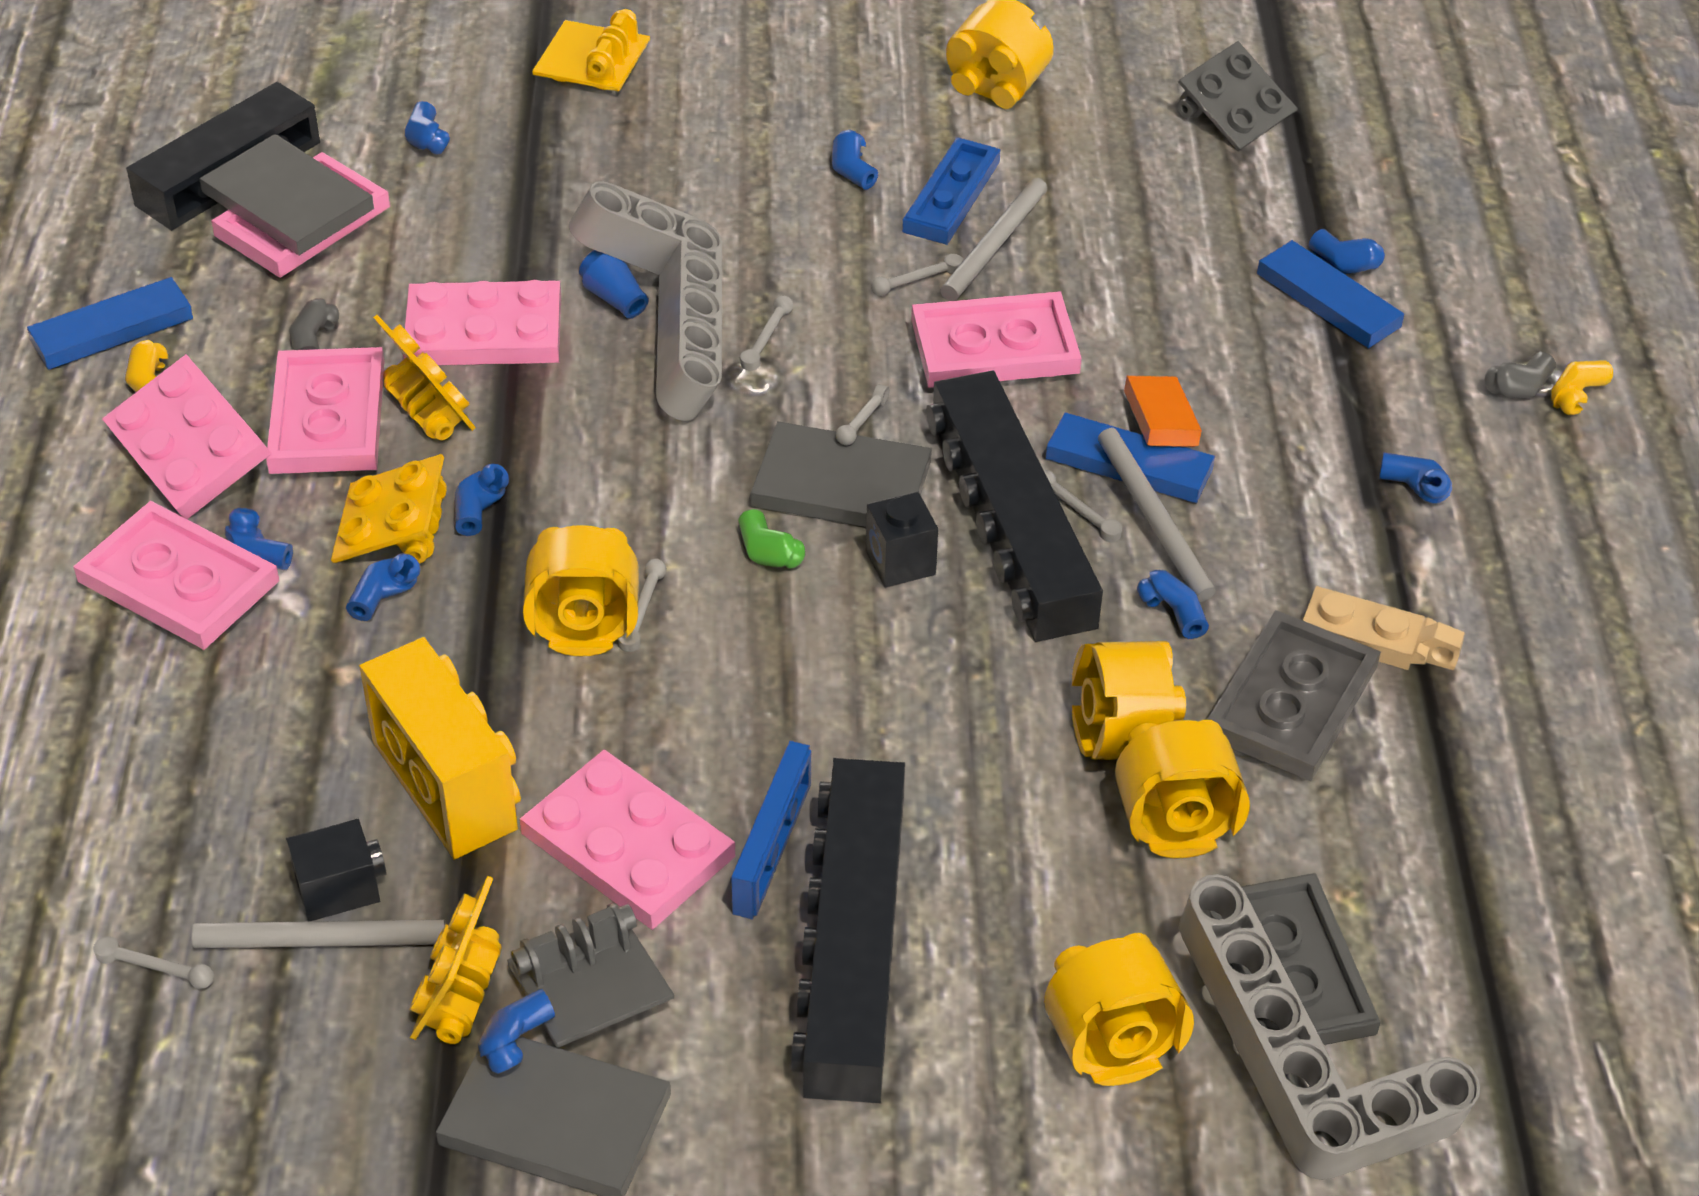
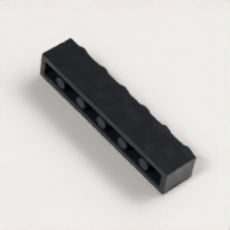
(1015, 507)
(853, 933)

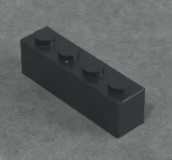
(168, 179)

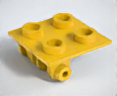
(594, 53)
(418, 388)
(392, 510)
(460, 973)

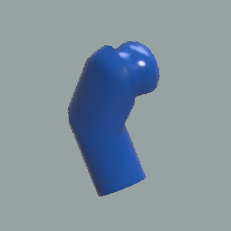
(847, 159)

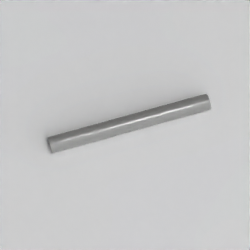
(993, 239)
(1156, 514)
(316, 933)

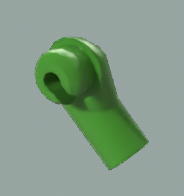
(769, 546)

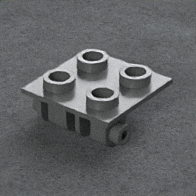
(1234, 96)
(590, 974)

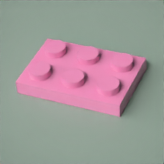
(275, 256)
(486, 321)
(1004, 334)
(326, 410)
(186, 437)
(177, 574)
(628, 838)

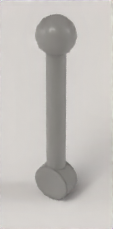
(882, 285)
(751, 358)
(847, 433)
(1109, 529)
(655, 570)
(108, 950)

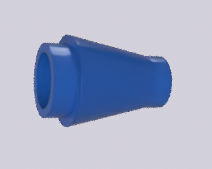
(613, 283)

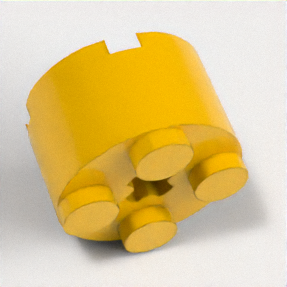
(998, 52)
(581, 589)
(1121, 690)
(1181, 787)
(1117, 1009)

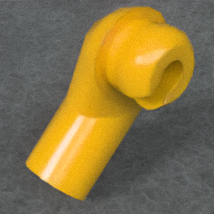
(143, 363)
(1576, 376)

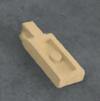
(1398, 634)

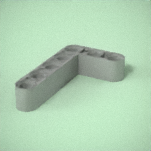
(689, 269)
(1299, 1050)

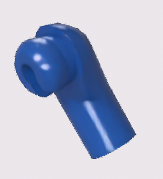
(424, 131)
(1349, 255)
(1421, 474)
(477, 494)
(245, 534)
(380, 582)
(1180, 597)
(508, 1024)

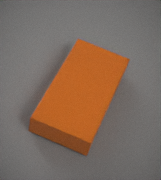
(1162, 411)

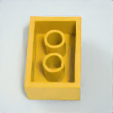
(441, 746)

